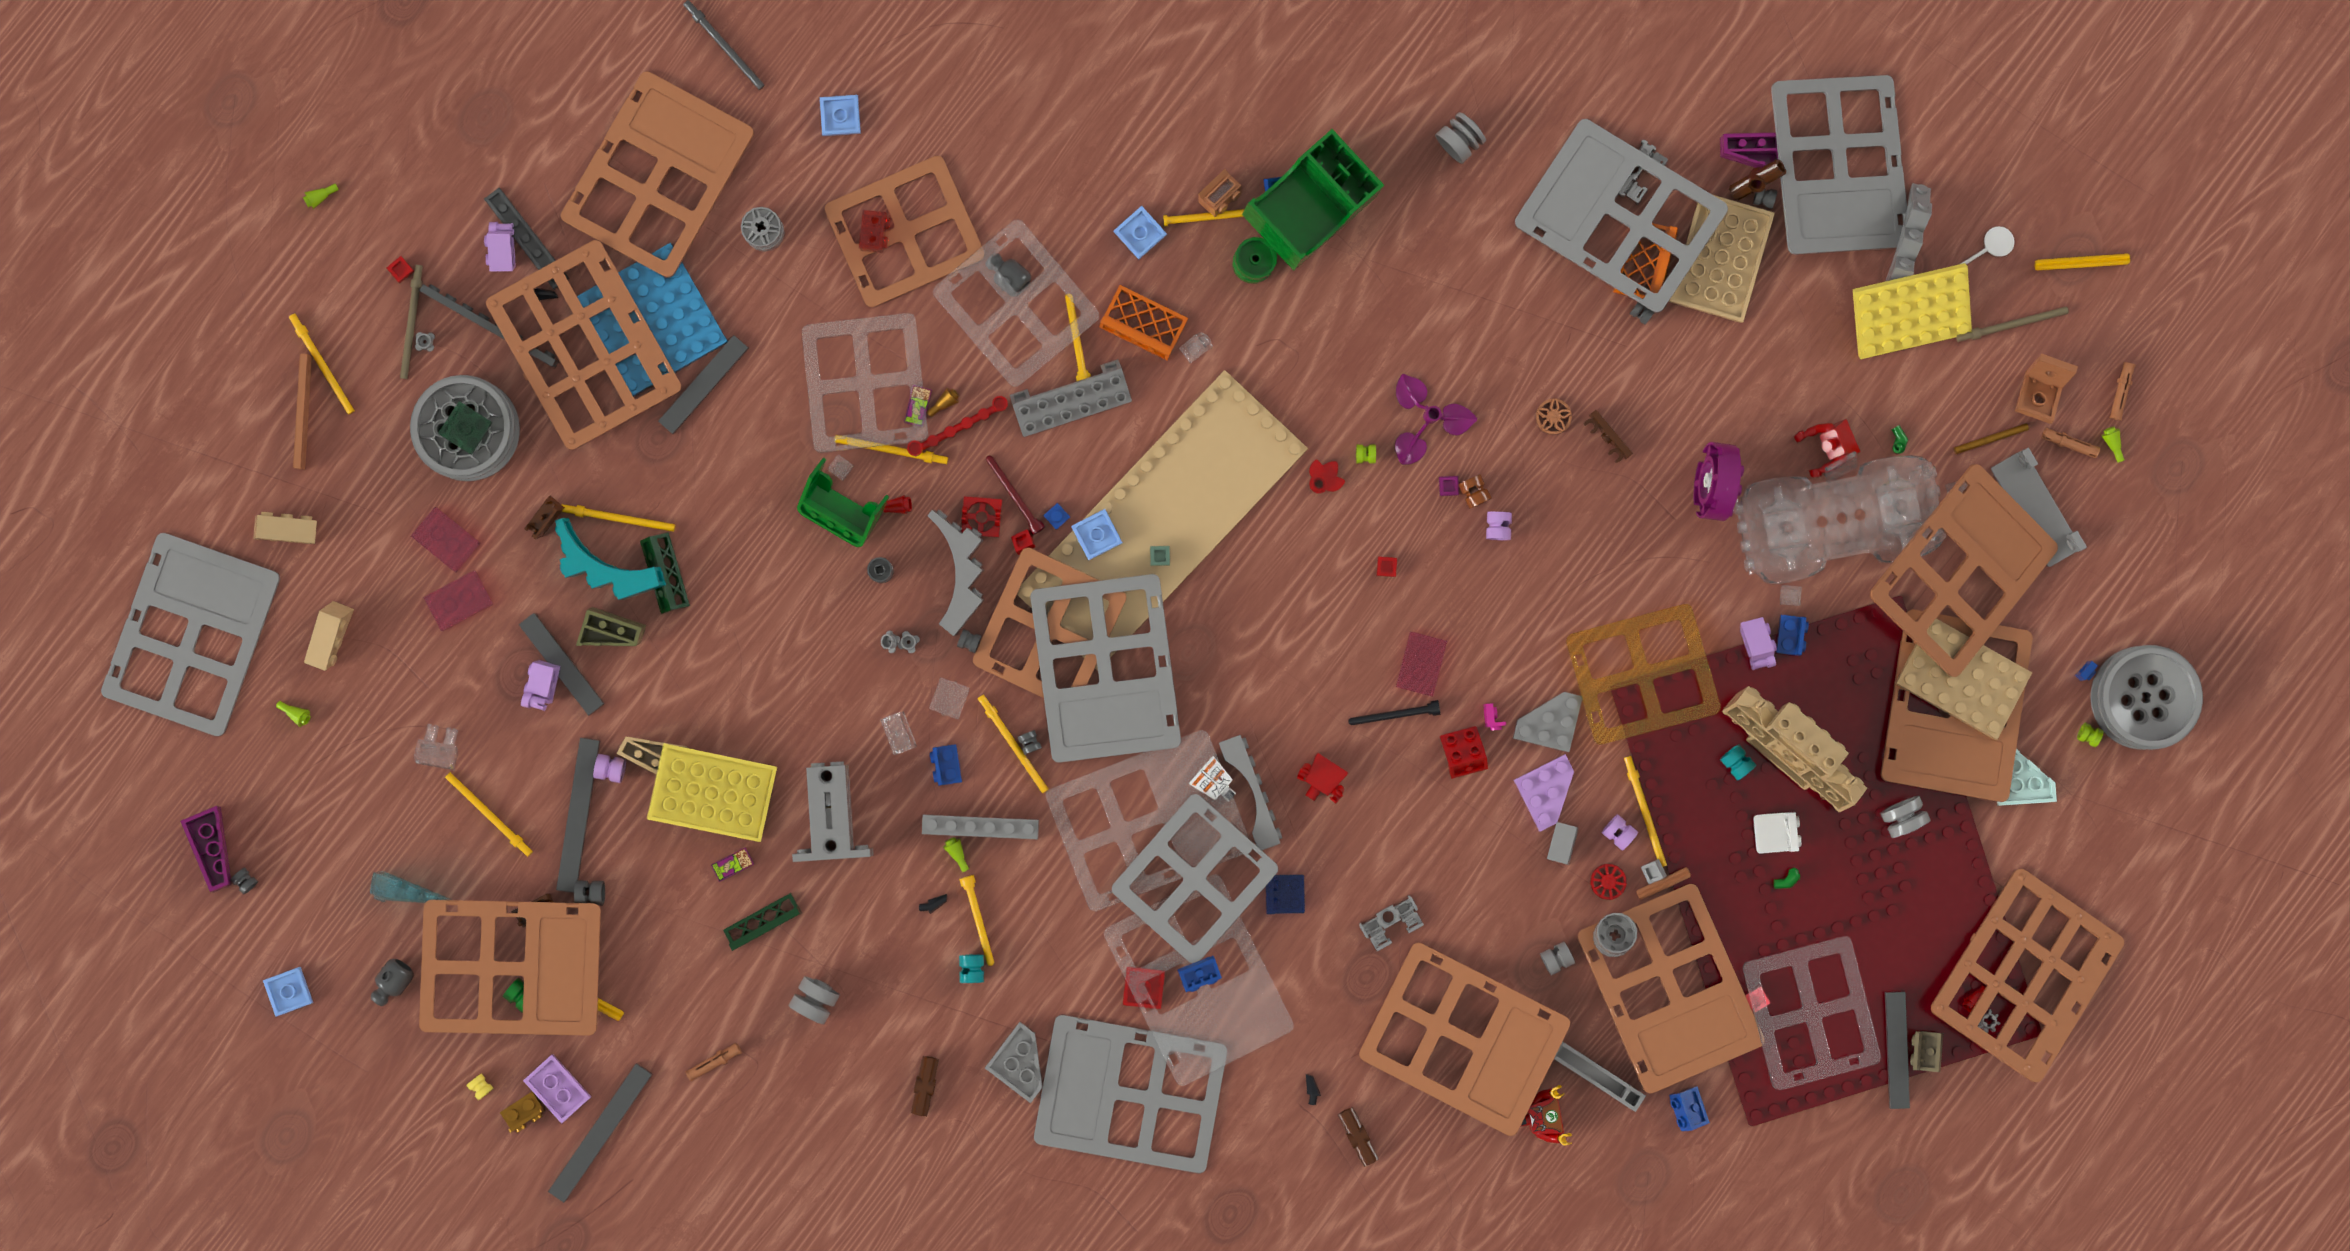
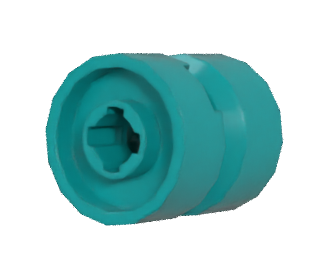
(1738, 762)
(971, 968)

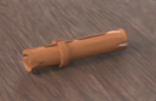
(2124, 384)
(2064, 440)
(720, 1058)

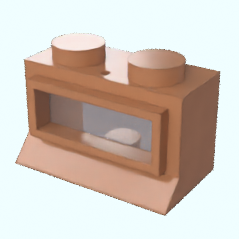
(1220, 193)

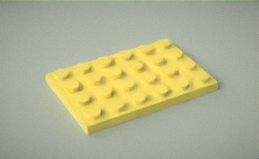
(1912, 311)
(711, 792)

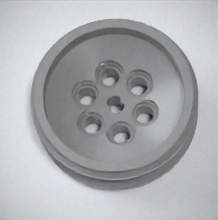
(494, 448)
(2176, 712)

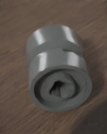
(880, 570)
(596, 892)

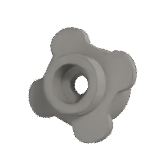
(420, 337)
(913, 639)
(890, 641)

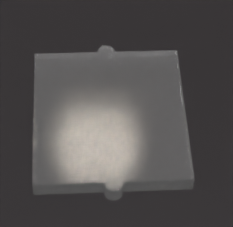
(949, 698)

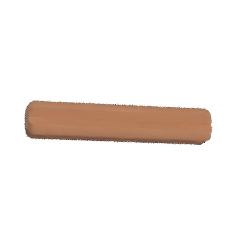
(1663, 883)

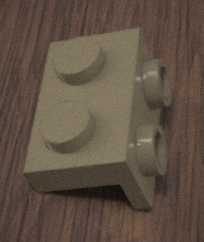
(1927, 1051)

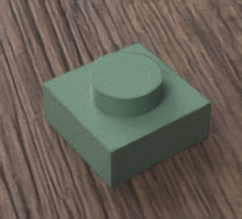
(1159, 555)

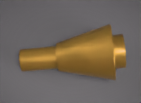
(947, 399)

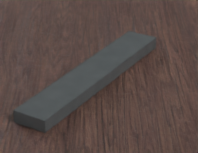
(522, 232)
(703, 384)
(568, 671)
(1897, 1050)

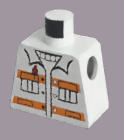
(1204, 783)

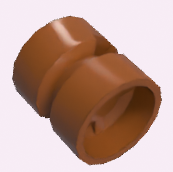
(1478, 497)

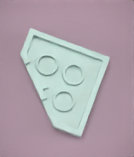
(2029, 784)

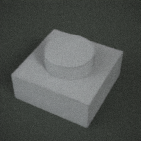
(1653, 871)

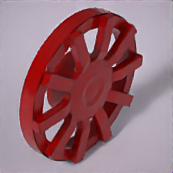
(1608, 881)

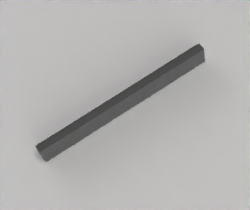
(578, 815)
(600, 1132)

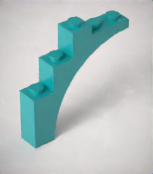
(600, 574)

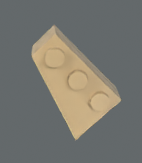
(285, 528)
(328, 635)
(642, 752)

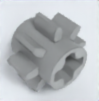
(1992, 1018)

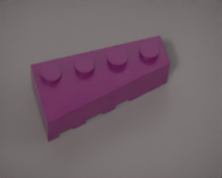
(208, 844)

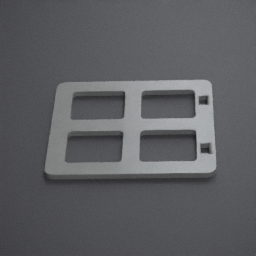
(1194, 879)

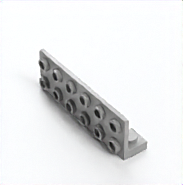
(1072, 400)
(2026, 487)

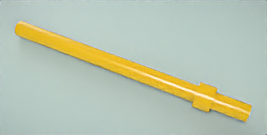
(302, 332)
(927, 456)
(581, 511)
(991, 712)
(1633, 775)
(514, 839)

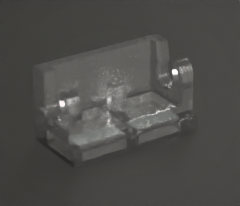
(898, 733)

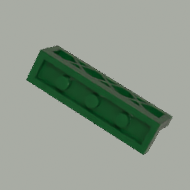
(654, 557)
(766, 927)

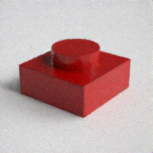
(400, 269)
(1022, 540)
(1386, 566)

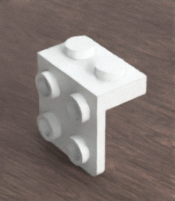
(1777, 832)

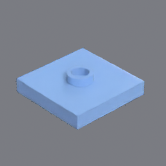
(840, 115)
(1140, 232)
(1096, 534)
(288, 991)

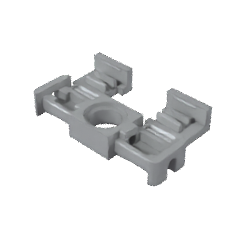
(1630, 187)
(1402, 910)

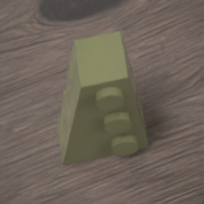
(609, 629)

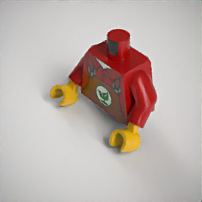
(1545, 1117)

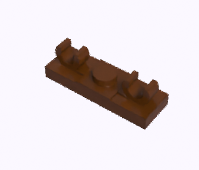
(1609, 436)

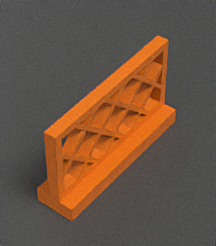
(1661, 267)
(1139, 338)

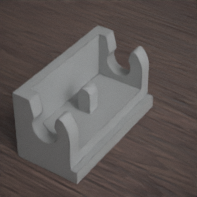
(1562, 843)

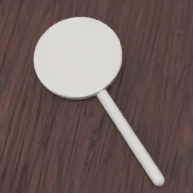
(1997, 242)

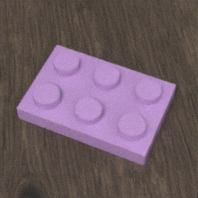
(557, 1088)

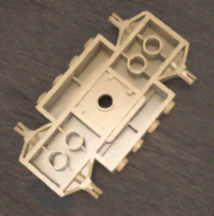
(1797, 747)

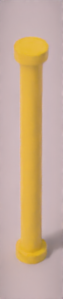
(1201, 217)

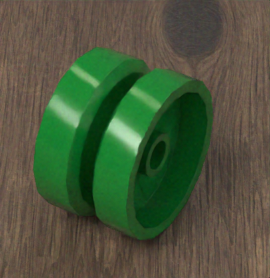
(1253, 271)

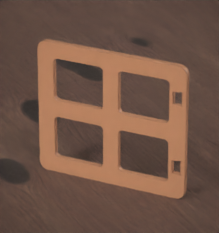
(904, 230)
(1006, 608)

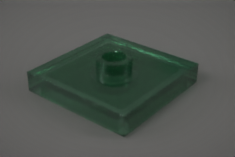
(465, 428)

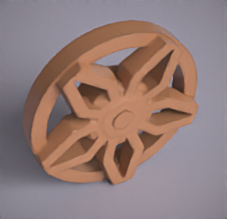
(1553, 416)

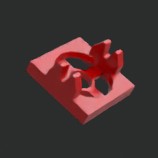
(968, 502)

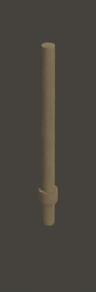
(416, 285)
(1976, 333)

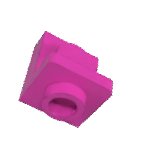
(1490, 715)

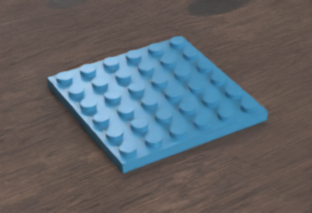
(672, 312)

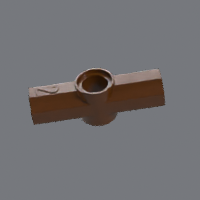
(1757, 179)
(924, 1086)
(1358, 1136)

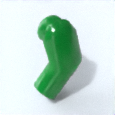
(1900, 441)
(1789, 881)

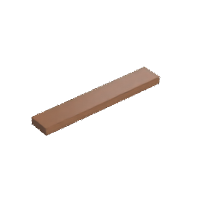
(302, 411)

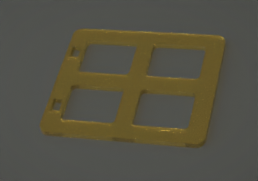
(1644, 674)

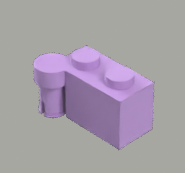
(500, 247)
(1758, 643)
(540, 685)

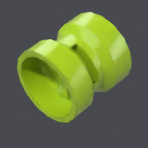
(1361, 453)
(2090, 734)

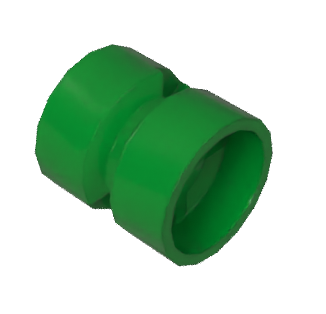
(515, 994)

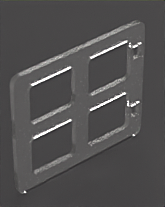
(1016, 303)
(864, 381)
(1811, 1012)

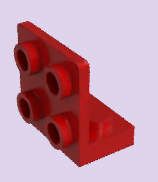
(1464, 752)

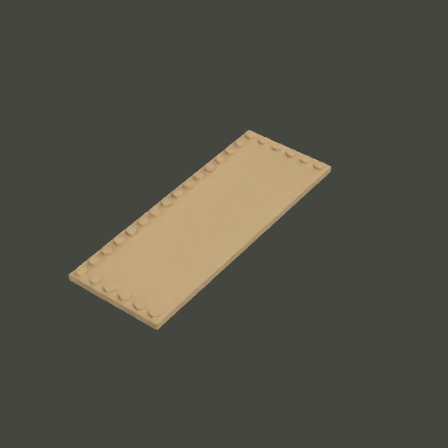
(1179, 496)

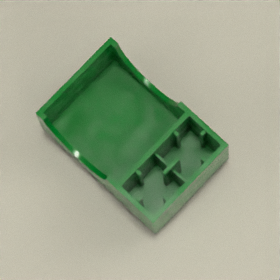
(1313, 199)

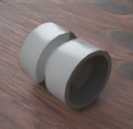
(1557, 958)

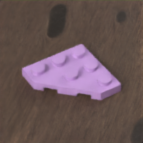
(1546, 790)

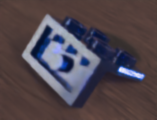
(1285, 894)

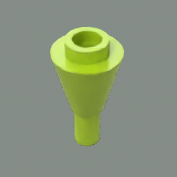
(315, 197)
(2113, 440)
(297, 715)
(954, 848)

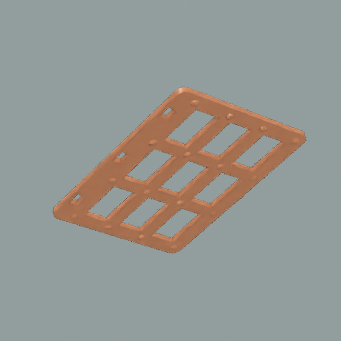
(621, 304)
(2081, 989)

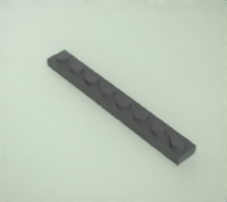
(481, 320)

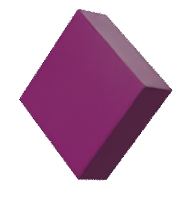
(1448, 486)

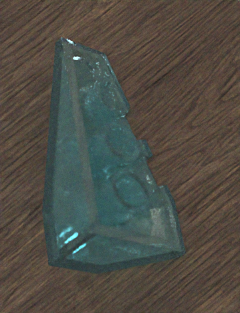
(392, 888)

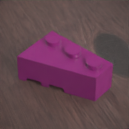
(1749, 148)

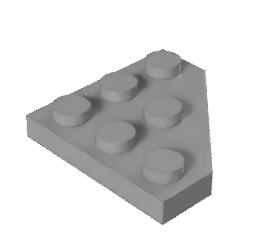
(1551, 723)
(1018, 1063)

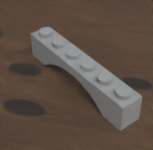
(1235, 754)
(980, 826)
(1599, 1077)

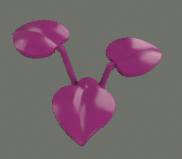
(1456, 419)

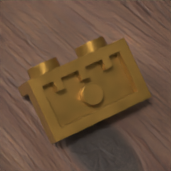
(522, 1111)

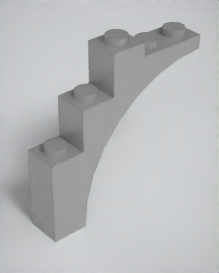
(1911, 238)
(963, 545)

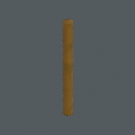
(1991, 438)

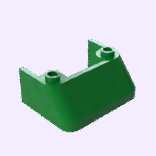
(836, 511)

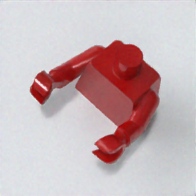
(1836, 442)
(1323, 777)

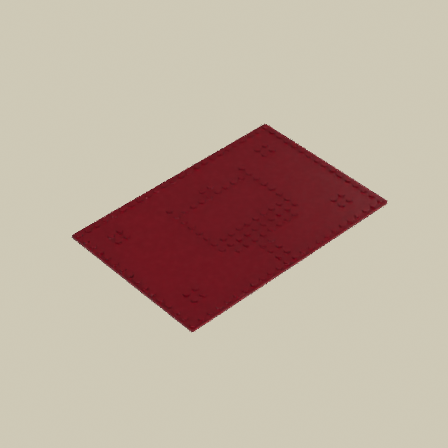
(1898, 899)

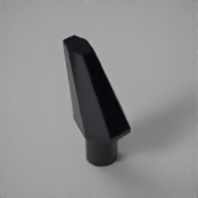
(544, 294)
(933, 904)
(1312, 1089)

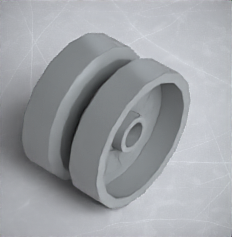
(1906, 819)

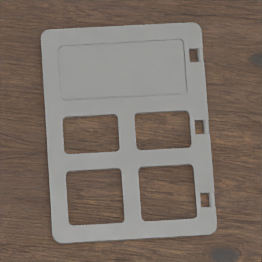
(1583, 189)
(1842, 210)
(207, 591)
(1113, 714)
(1084, 1085)

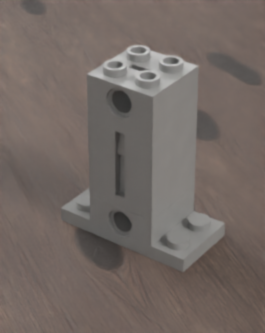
(830, 815)

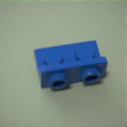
(1791, 635)
(946, 765)
(1199, 974)
(1689, 1109)

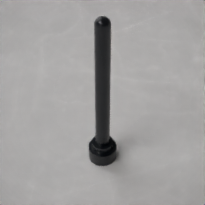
(1431, 708)

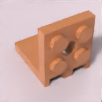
(2044, 379)

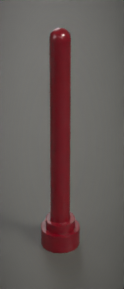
(1034, 524)

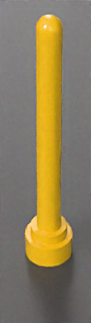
(1082, 372)
(968, 884)

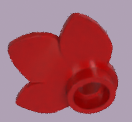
(1327, 475)

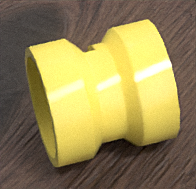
(480, 1086)

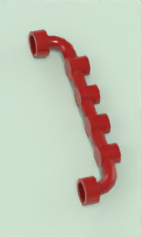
(999, 404)

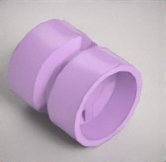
(1499, 525)
(609, 768)
(1626, 835)

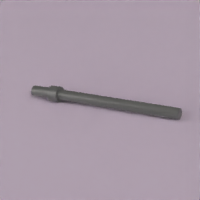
(699, 17)

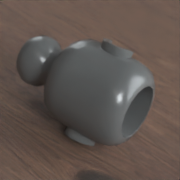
(1012, 271)
(391, 981)

